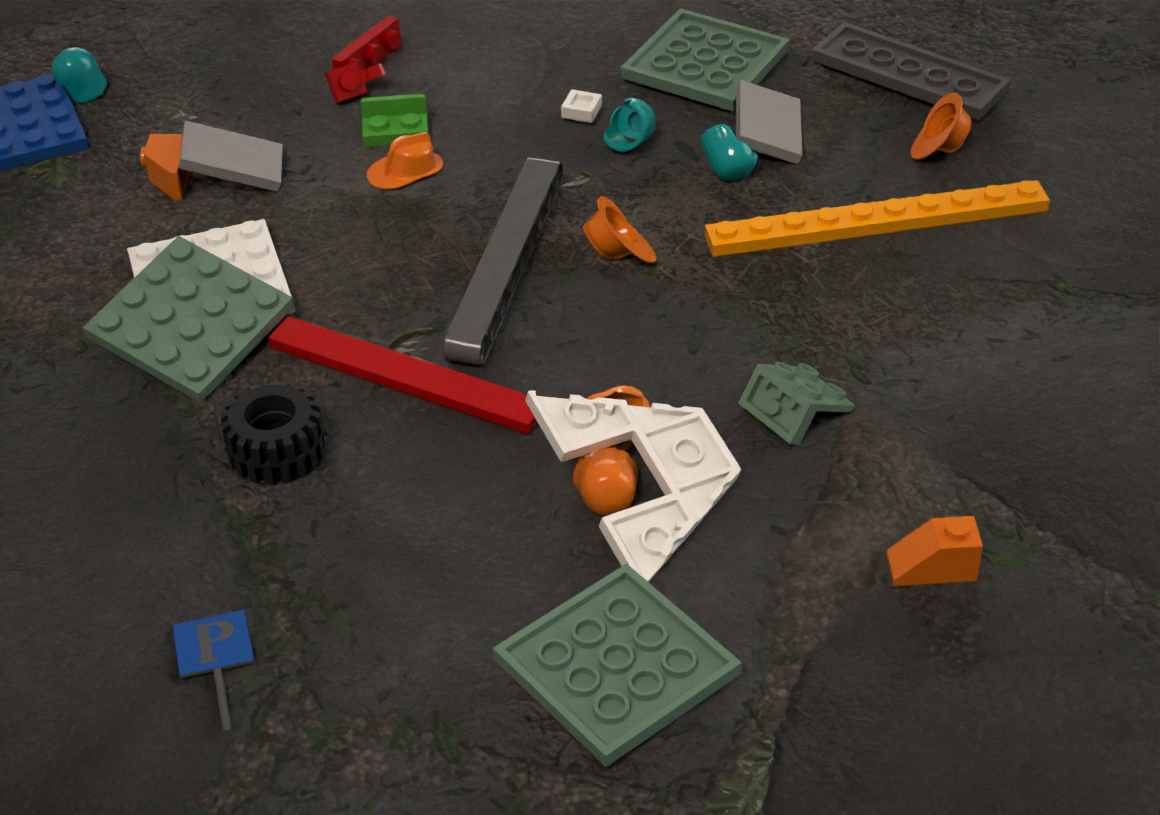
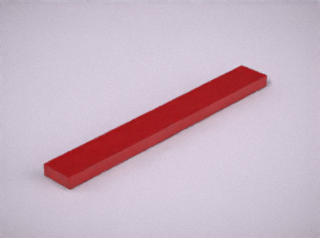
(404, 373)

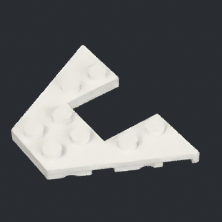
(676, 446)

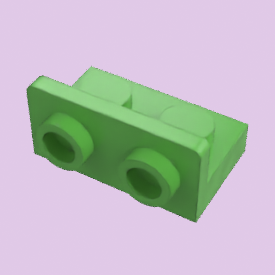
(392, 117)

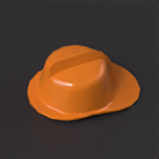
(943, 129)
(407, 161)
(614, 235)

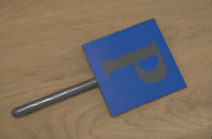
(212, 646)

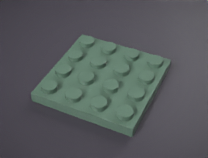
(704, 58)
(188, 318)
(616, 663)

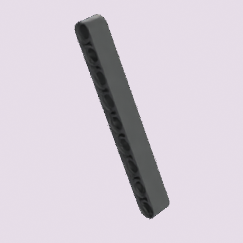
(503, 263)

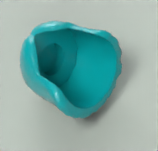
(79, 74)
(631, 120)
(727, 156)

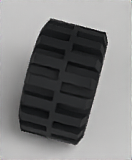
(273, 432)

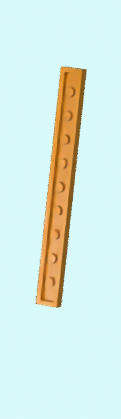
(875, 218)

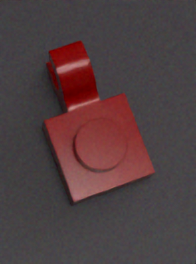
(349, 81)

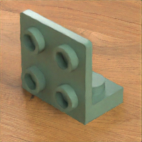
(789, 398)

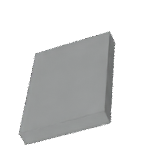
(769, 121)
(231, 156)

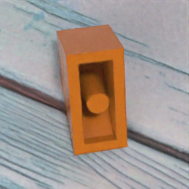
(162, 164)
(937, 553)

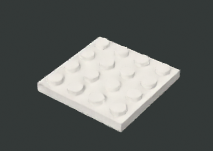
(241, 245)

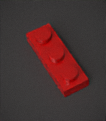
(371, 46)

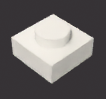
(581, 106)

